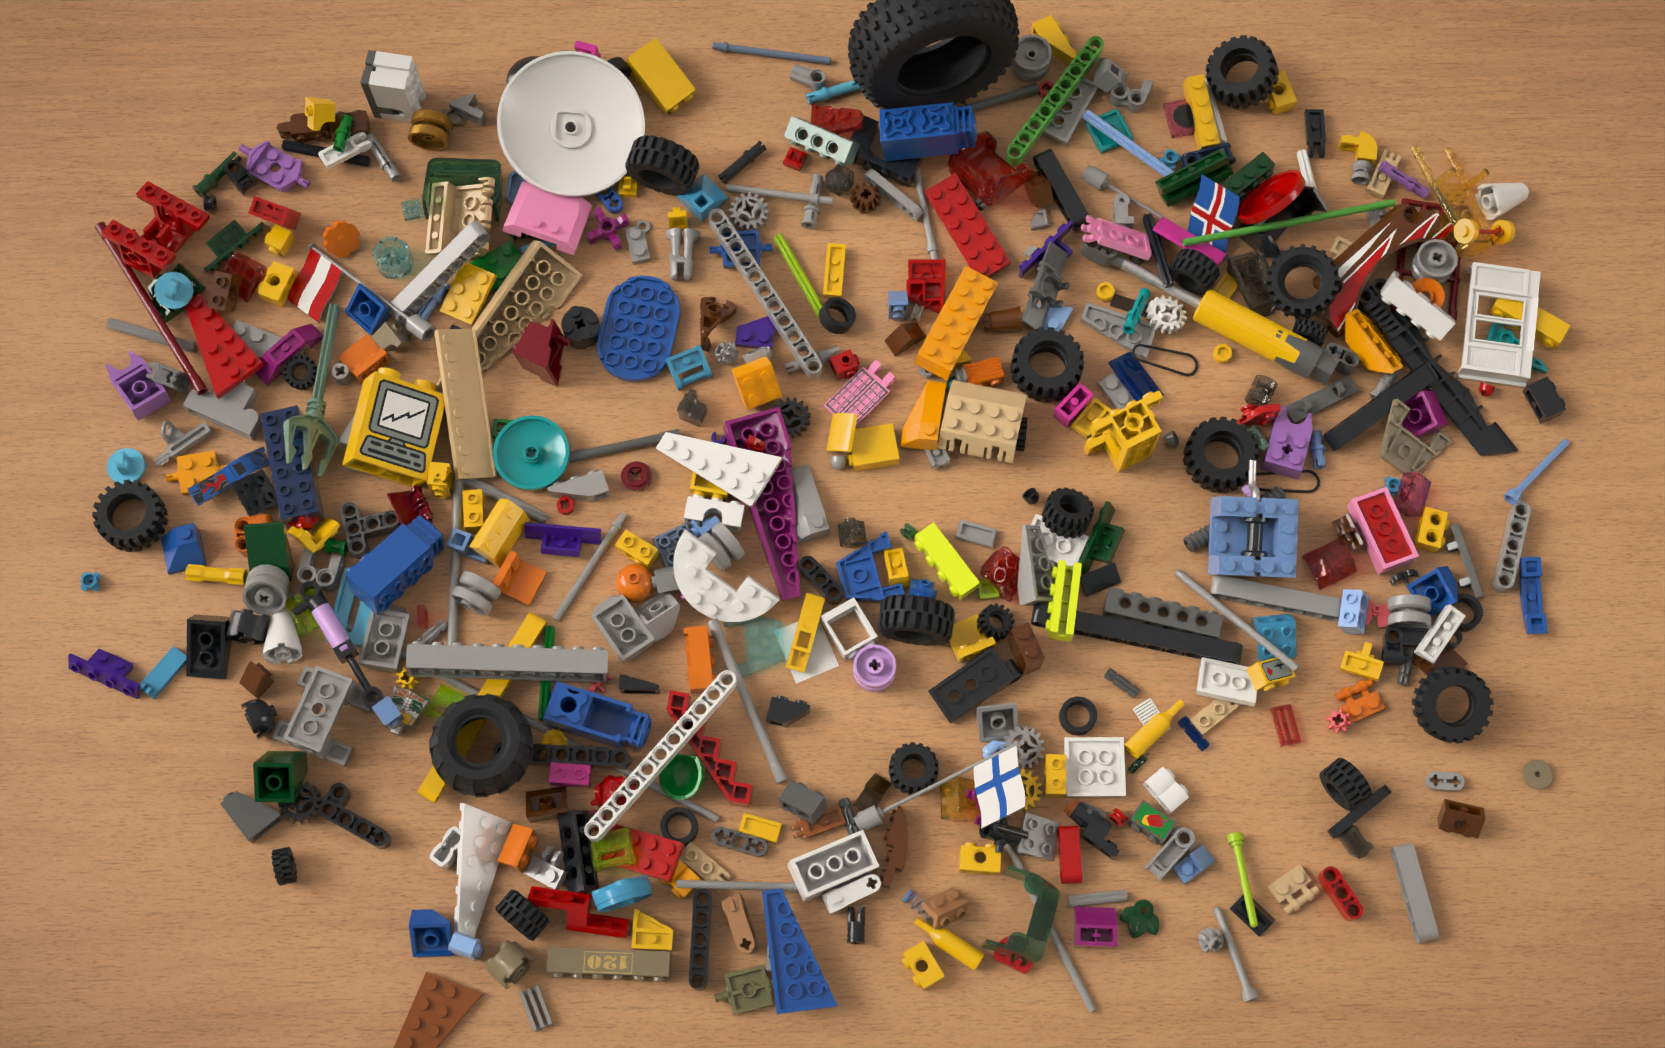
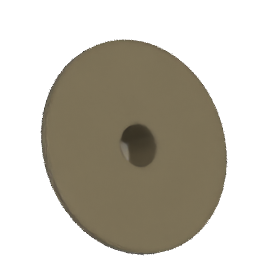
(1537, 774)

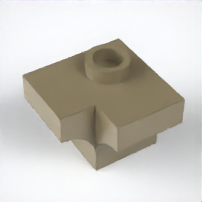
(392, 336)

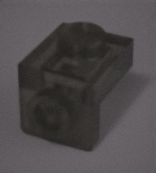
(1355, 842)

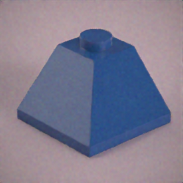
(183, 547)
(1438, 586)
(429, 934)

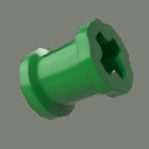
(336, 546)

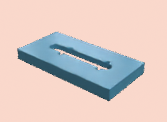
(343, 609)

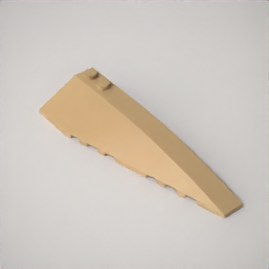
(528, 294)

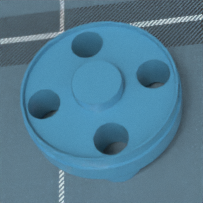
(622, 893)

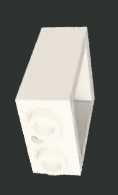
(841, 611)

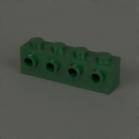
(1250, 176)

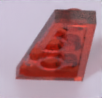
(837, 120)

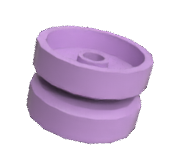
(870, 657)

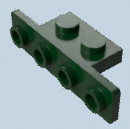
(228, 240)
(1103, 540)

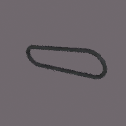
(1163, 367)
(1295, 491)

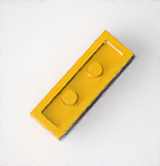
(834, 270)

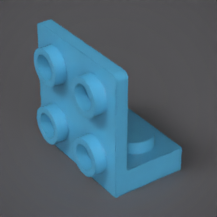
(1279, 631)

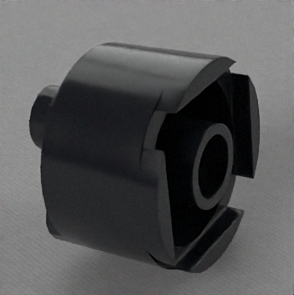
(589, 326)
(247, 627)

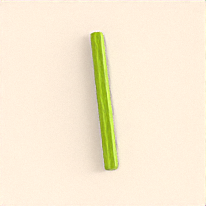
(798, 273)

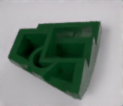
(168, 314)

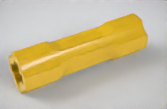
(201, 573)

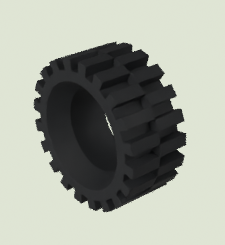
(141, 534)

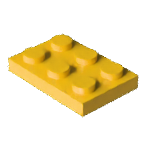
(468, 293)

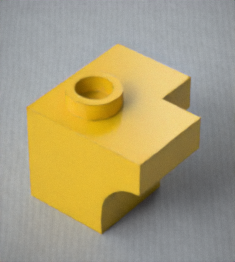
(319, 112)

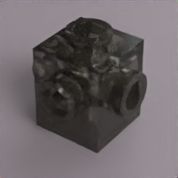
(839, 180)
(852, 533)

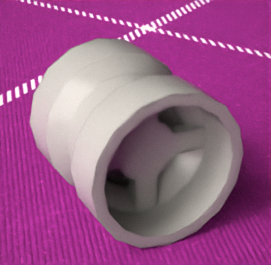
(1361, 172)

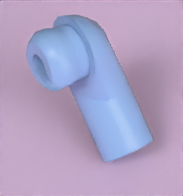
(993, 747)

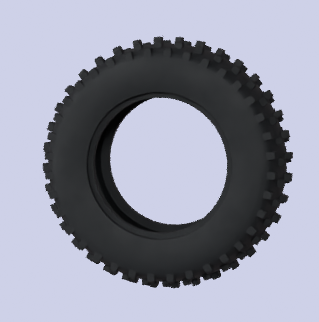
(900, 71)

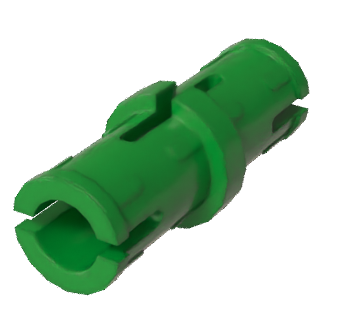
(343, 133)

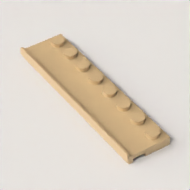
(465, 403)

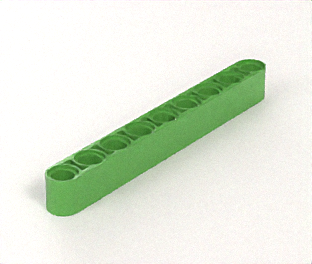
(1057, 93)

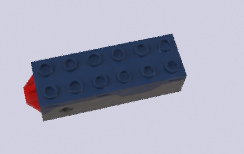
(294, 488)

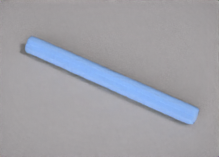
(1126, 143)

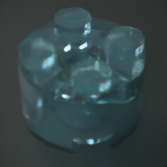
(387, 265)

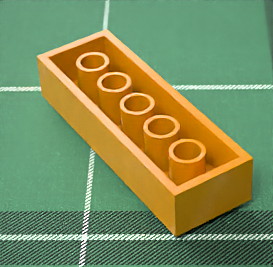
(955, 323)

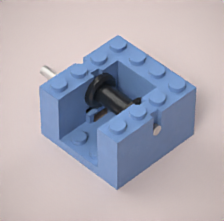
(1261, 544)

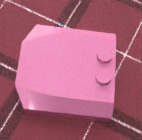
(548, 217)

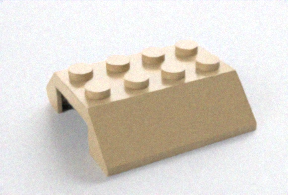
(454, 209)
(982, 419)

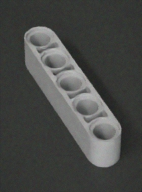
(1505, 552)
(1414, 893)

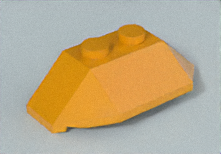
(1370, 344)

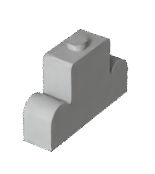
(230, 411)

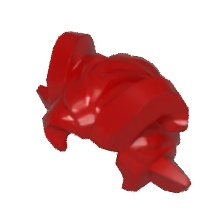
(606, 789)

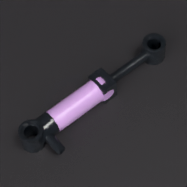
(335, 635)

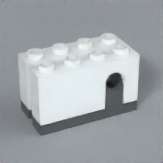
(392, 86)

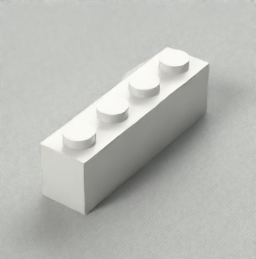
(1416, 307)

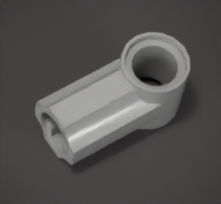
(807, 77)

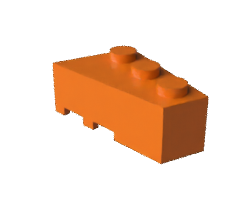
(699, 658)

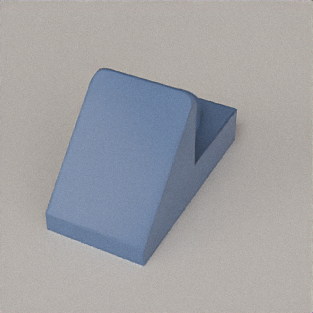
(1193, 864)

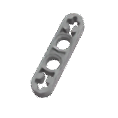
(894, 195)

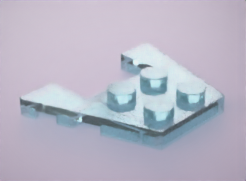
(763, 644)

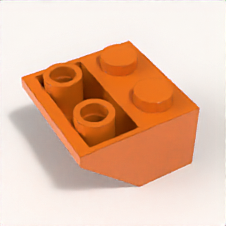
(518, 848)

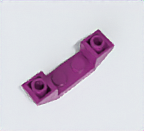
(285, 349)

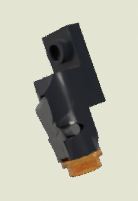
(1095, 826)

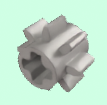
(726, 353)
(1210, 940)

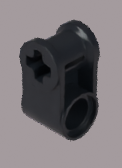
(240, 177)

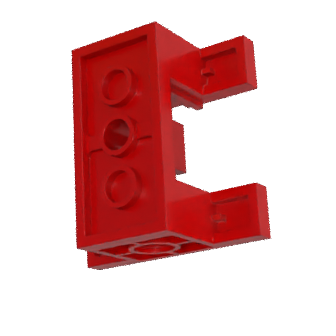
(162, 237)

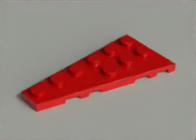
(223, 351)

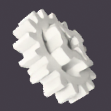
(1166, 314)

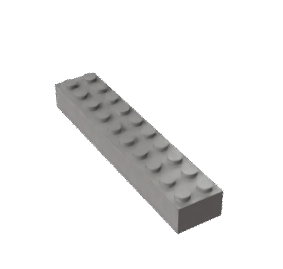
(506, 662)

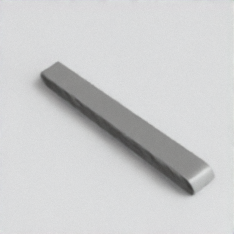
(768, 301)

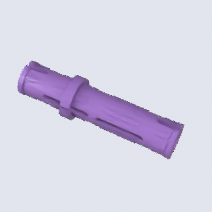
(1410, 183)

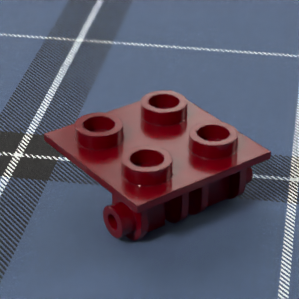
(410, 505)

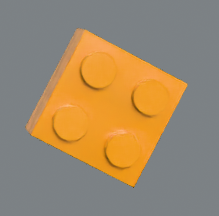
(756, 383)

